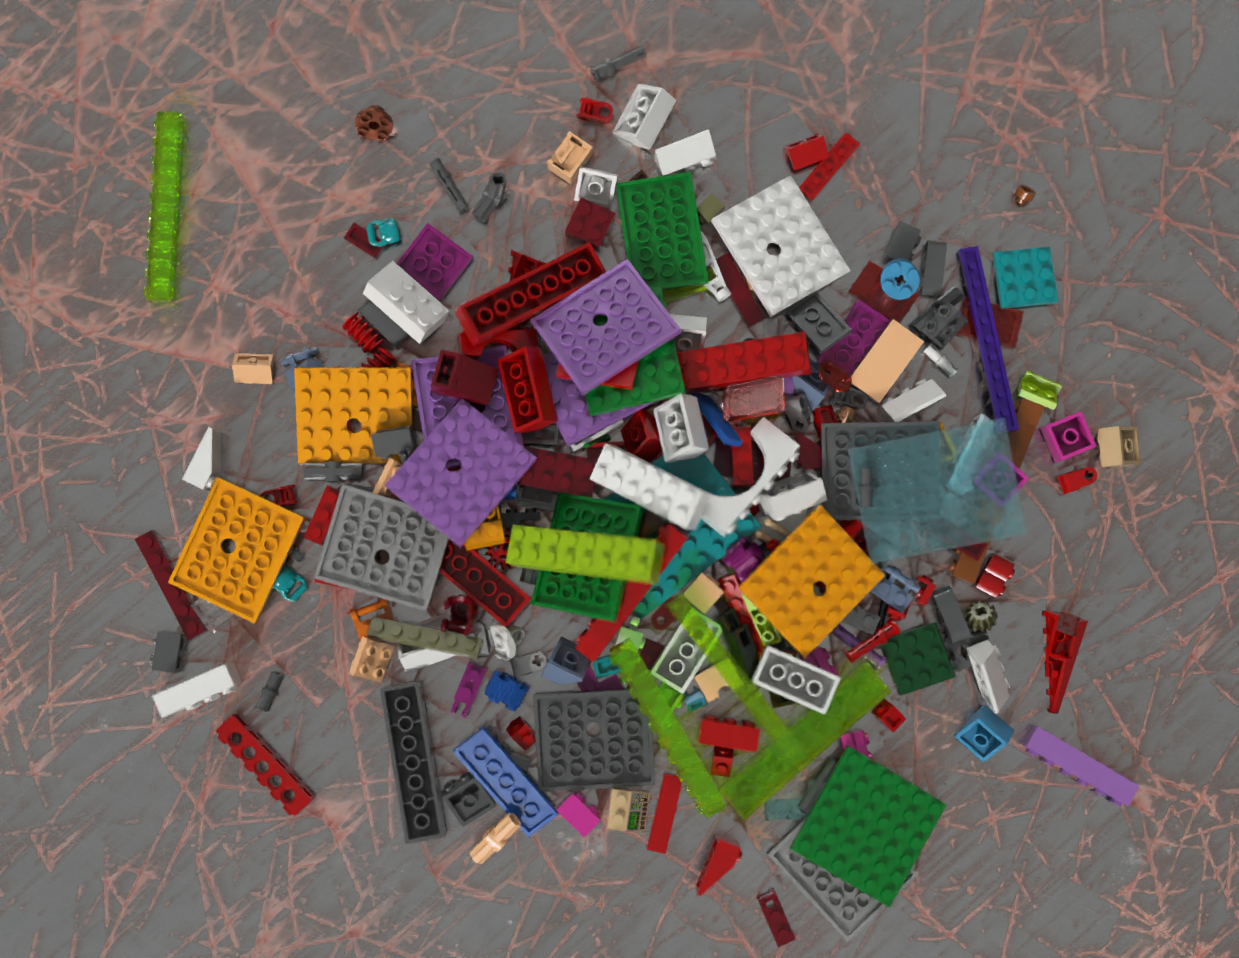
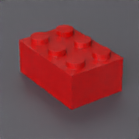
(728, 733)

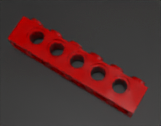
(275, 766)

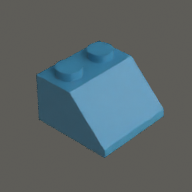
(984, 733)

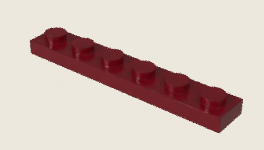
(176, 597)

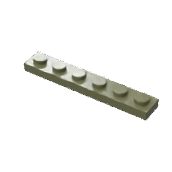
(425, 637)

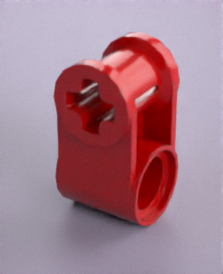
(593, 111)
(1074, 480)
(281, 495)

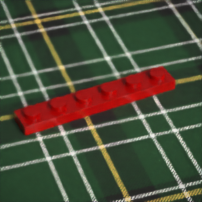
(733, 596)

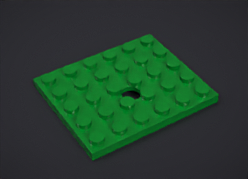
(655, 379)
(579, 593)

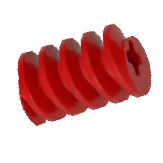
(362, 334)
(380, 360)

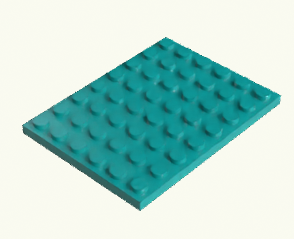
(704, 543)

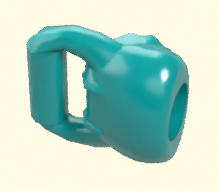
(388, 231)
(285, 582)

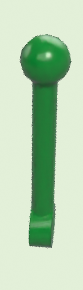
(606, 438)

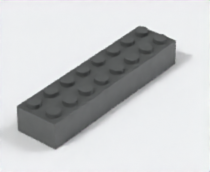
(413, 762)

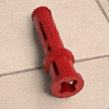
(881, 636)

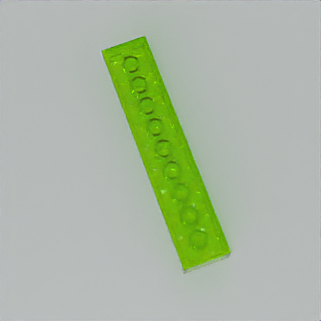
(815, 731)

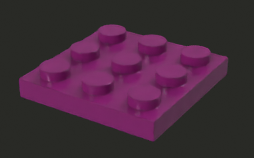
(434, 261)

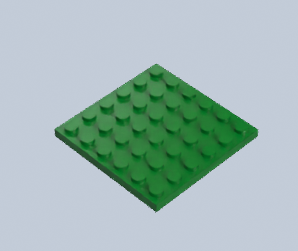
(868, 826)

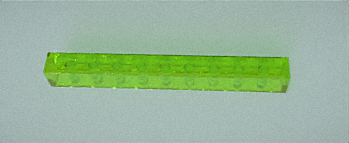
(164, 208)
(734, 677)
(667, 727)

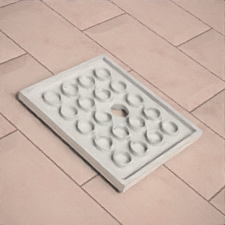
(806, 255)

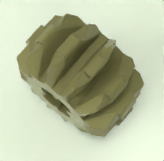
(981, 616)

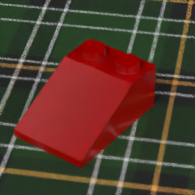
(720, 860)

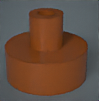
(1024, 193)

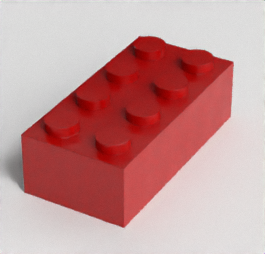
(527, 390)

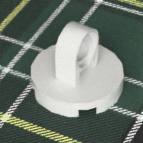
(502, 640)

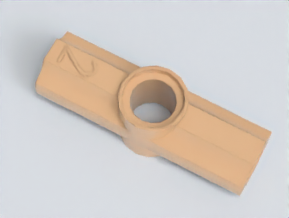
(495, 838)

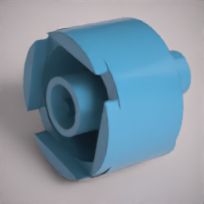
(905, 288)

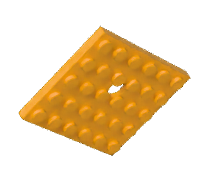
(334, 395)
(248, 574)
(785, 581)

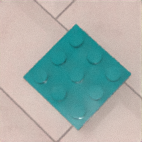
(1025, 277)

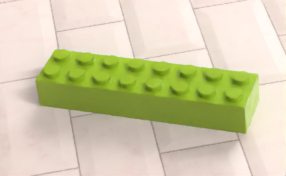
(585, 554)

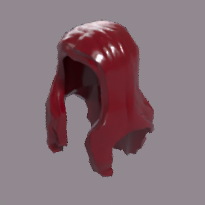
(463, 615)

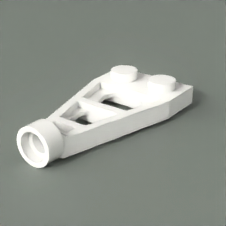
(717, 282)

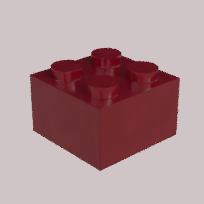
(590, 224)

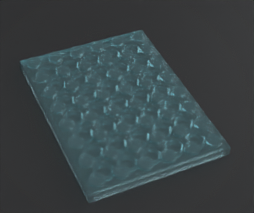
(939, 491)

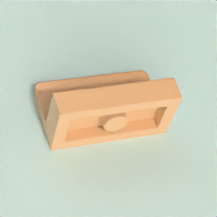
(253, 368)

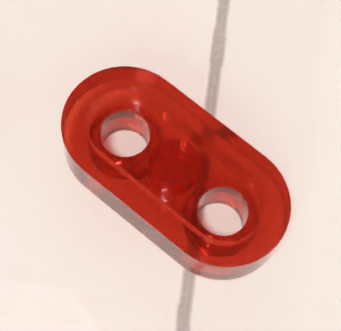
(835, 377)
(663, 612)

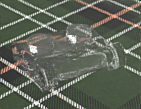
(205, 609)

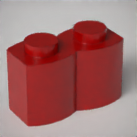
(994, 576)

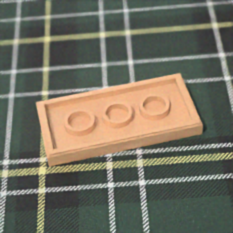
(886, 361)

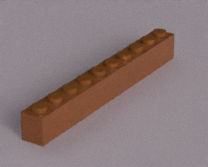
(1027, 416)

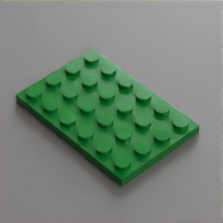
(663, 230)

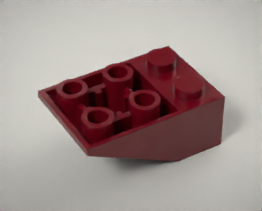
(463, 378)

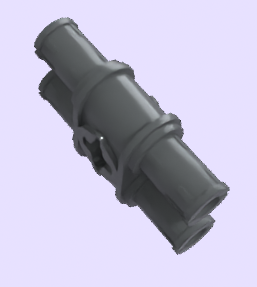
(962, 662)

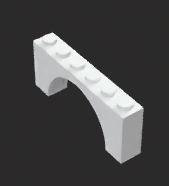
(778, 451)

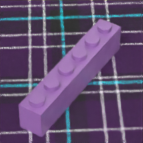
(1080, 765)

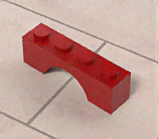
(511, 338)

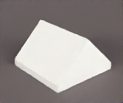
(596, 186)

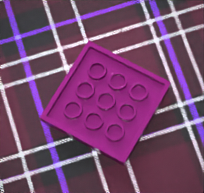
(866, 328)

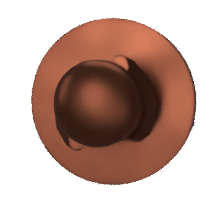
(374, 123)

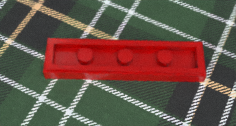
(828, 167)
(664, 813)

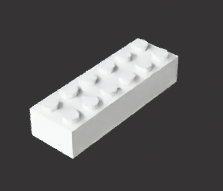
(650, 486)

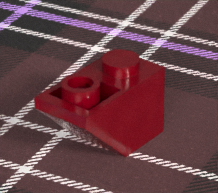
(810, 453)

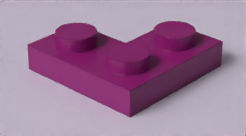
(591, 683)

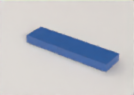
(716, 420)

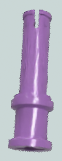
(849, 639)

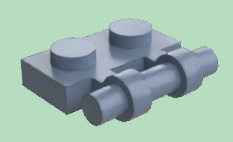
(291, 359)
(891, 593)

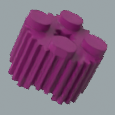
(744, 557)

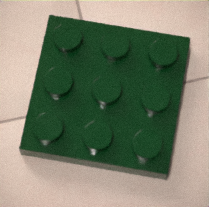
(918, 658)

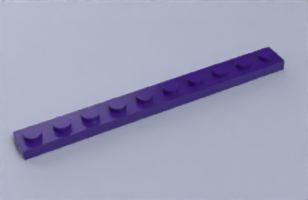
(987, 337)

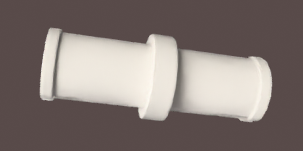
(940, 360)

